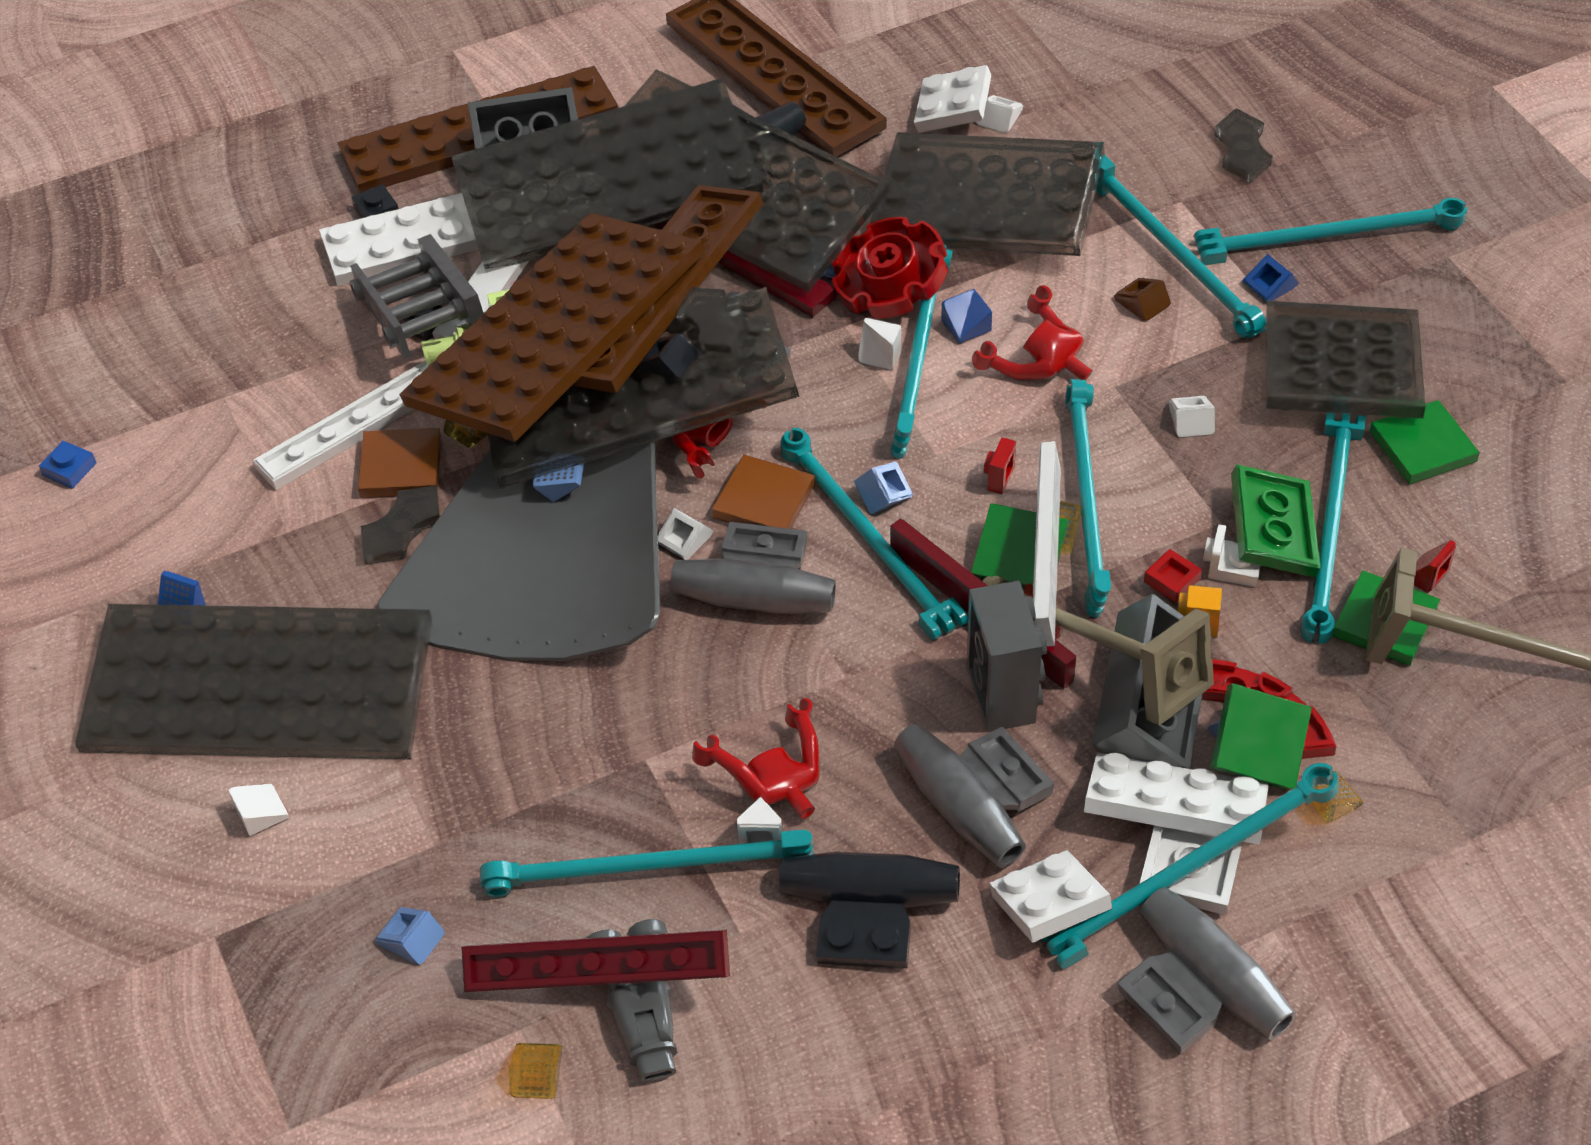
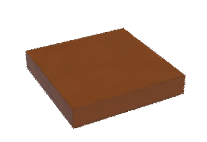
(398, 461)
(763, 494)

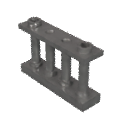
(438, 273)

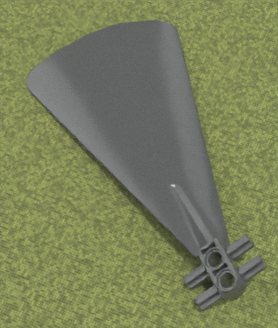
(537, 575)

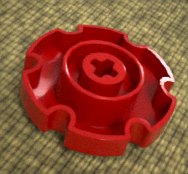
(890, 267)

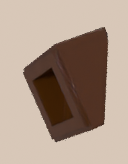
(1144, 297)

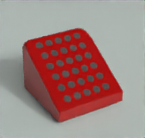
(1434, 565)

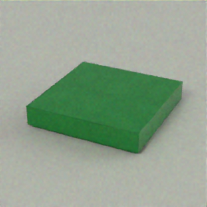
(1424, 445)
(1009, 544)
(1355, 619)
(1261, 737)

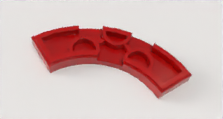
(1318, 739)

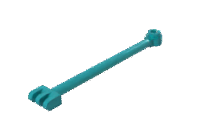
(1213, 247)
(1247, 319)
(914, 372)
(1077, 397)
(799, 451)
(1320, 612)
(500, 876)
(1069, 941)

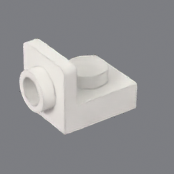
(1225, 561)

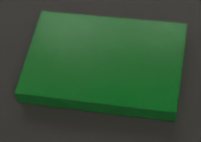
(1275, 521)

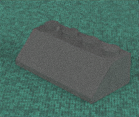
(1122, 715)

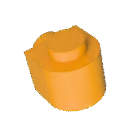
(1205, 599)

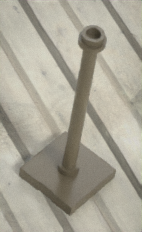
(1394, 608)
(1174, 663)

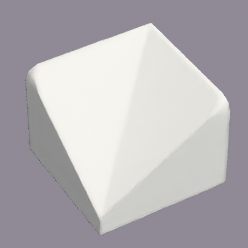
(880, 344)

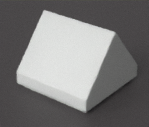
(759, 824)

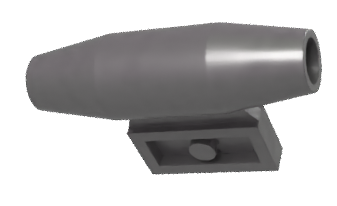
(756, 573)
(977, 786)
(1198, 976)

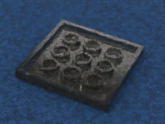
(1344, 359)

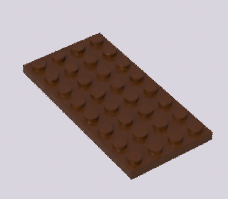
(552, 326)

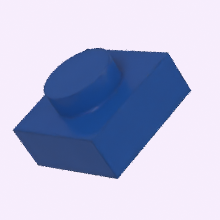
(67, 464)

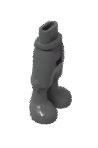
(644, 1015)

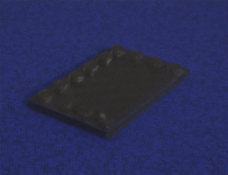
(994, 190)

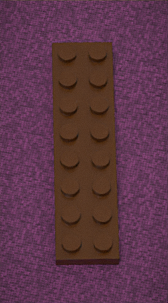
(777, 72)
(430, 140)
(709, 215)

